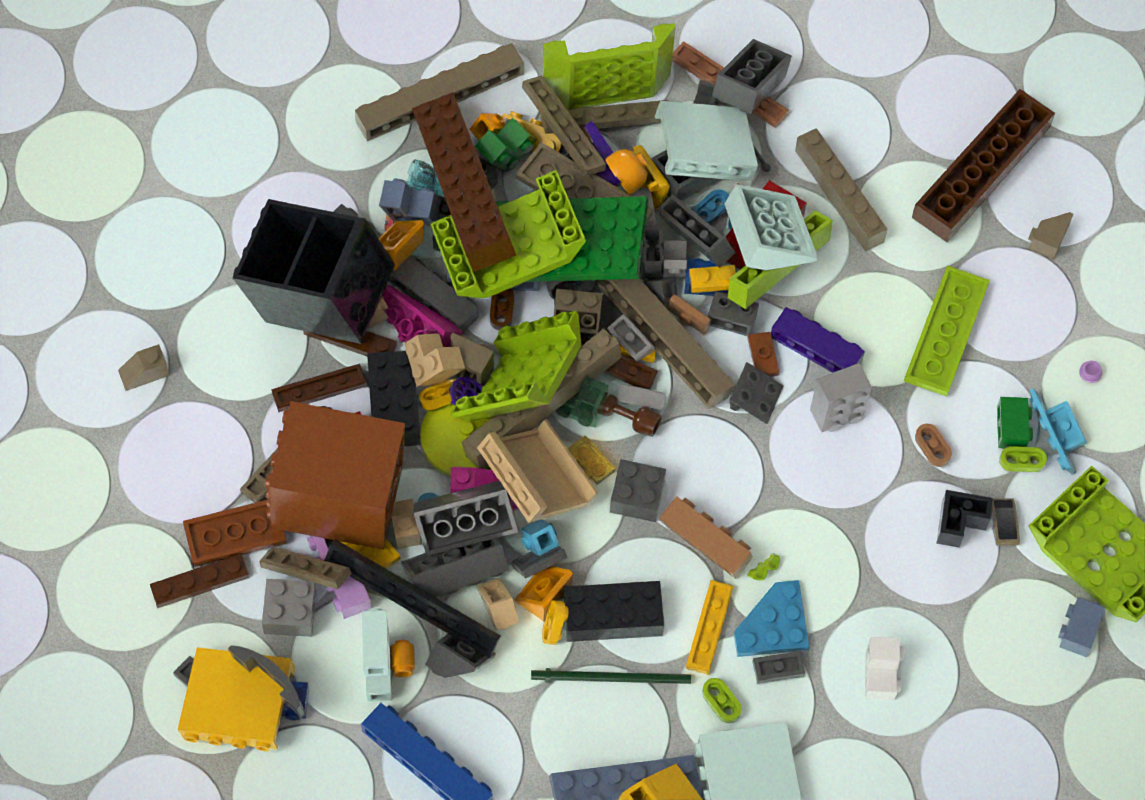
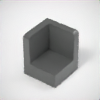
(704, 94)
(662, 287)

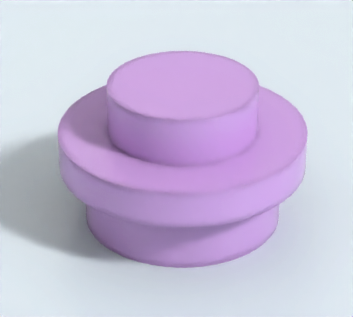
(1090, 371)

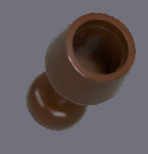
(643, 421)

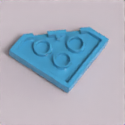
(774, 623)

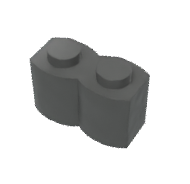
(652, 252)

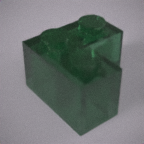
(586, 404)

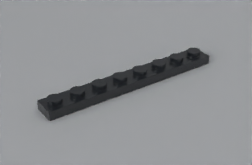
(414, 599)

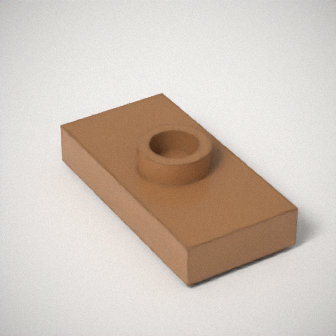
(689, 315)

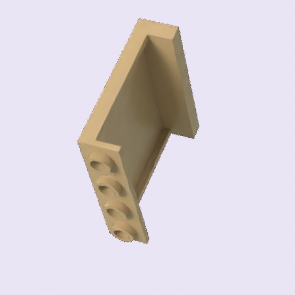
(538, 472)

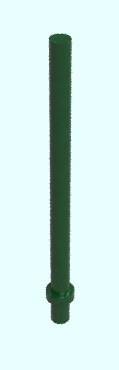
(548, 675)

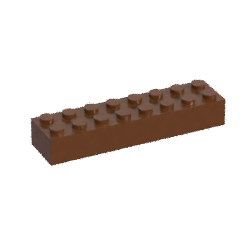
(983, 165)

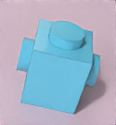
(539, 537)

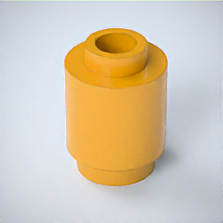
(402, 658)

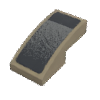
(1005, 522)

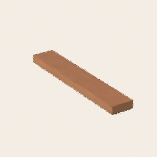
(707, 70)

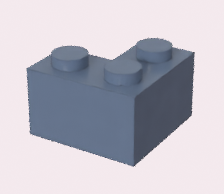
(405, 204)

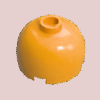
(628, 168)

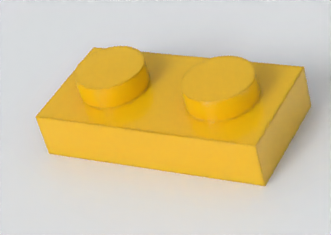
(710, 278)

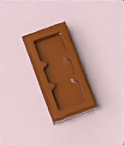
(763, 353)

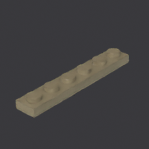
(613, 115)
(563, 125)

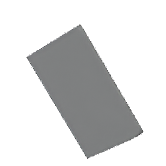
(631, 338)
(641, 397)

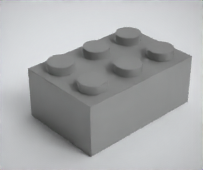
(840, 398)

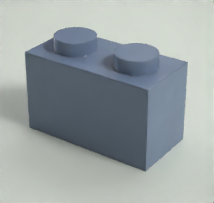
(1081, 626)

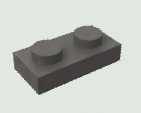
(778, 667)

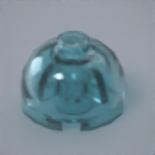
(422, 176)

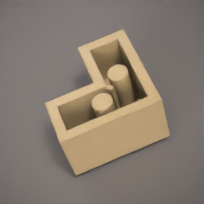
(431, 361)

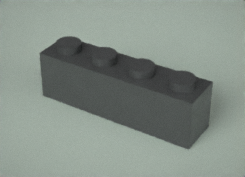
(696, 231)

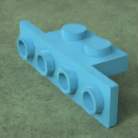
(1062, 427)

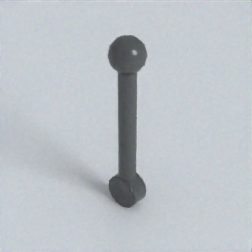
(765, 167)

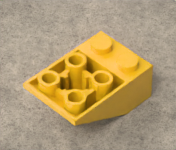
(663, 785)

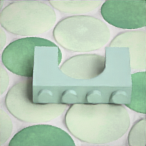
(376, 655)

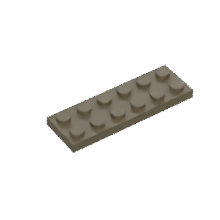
(576, 185)

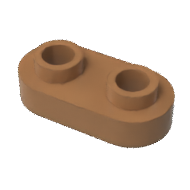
(934, 446)

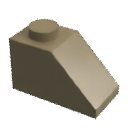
(1049, 234)
(144, 368)

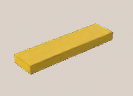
(709, 627)

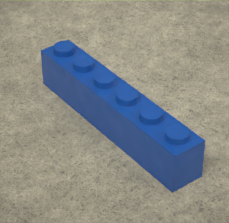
(422, 757)

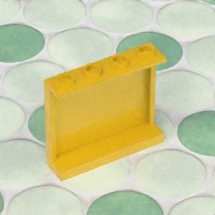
(230, 703)

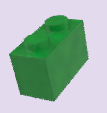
(1013, 422)

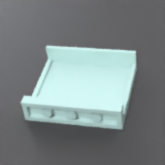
(707, 141)
(748, 764)

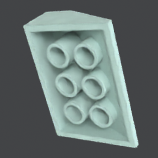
(769, 228)

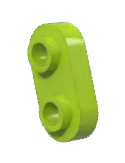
(1021, 458)
(722, 701)

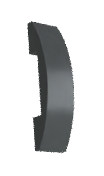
(250, 659)

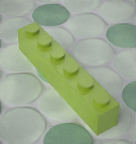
(752, 283)

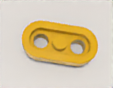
(436, 395)
(553, 623)

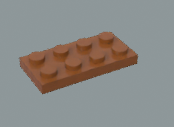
(231, 533)

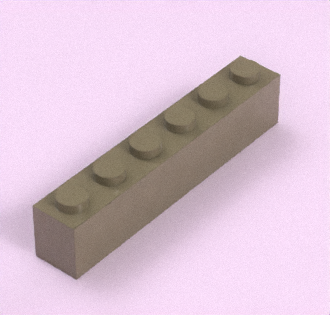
(841, 189)

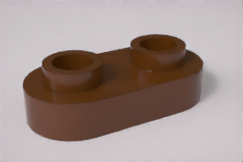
(502, 310)

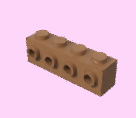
(706, 537)

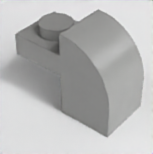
(674, 258)

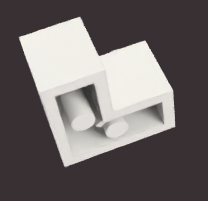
(882, 661)

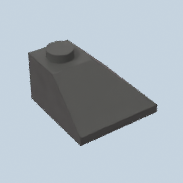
(454, 658)

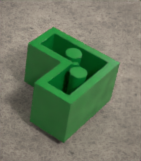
(506, 146)

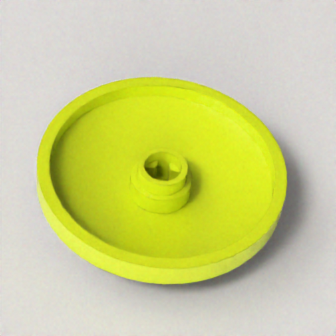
(443, 438)

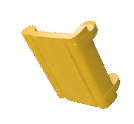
(655, 180)

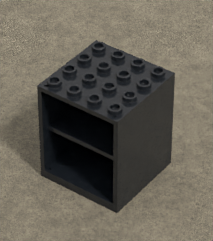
(314, 270)

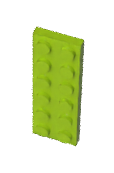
(946, 331)

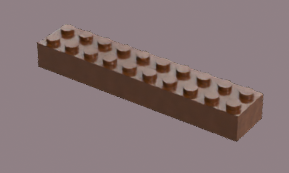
(463, 182)

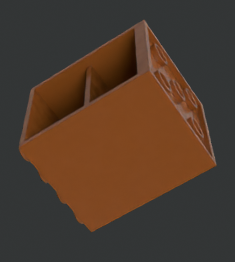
(335, 475)

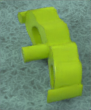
(761, 570)

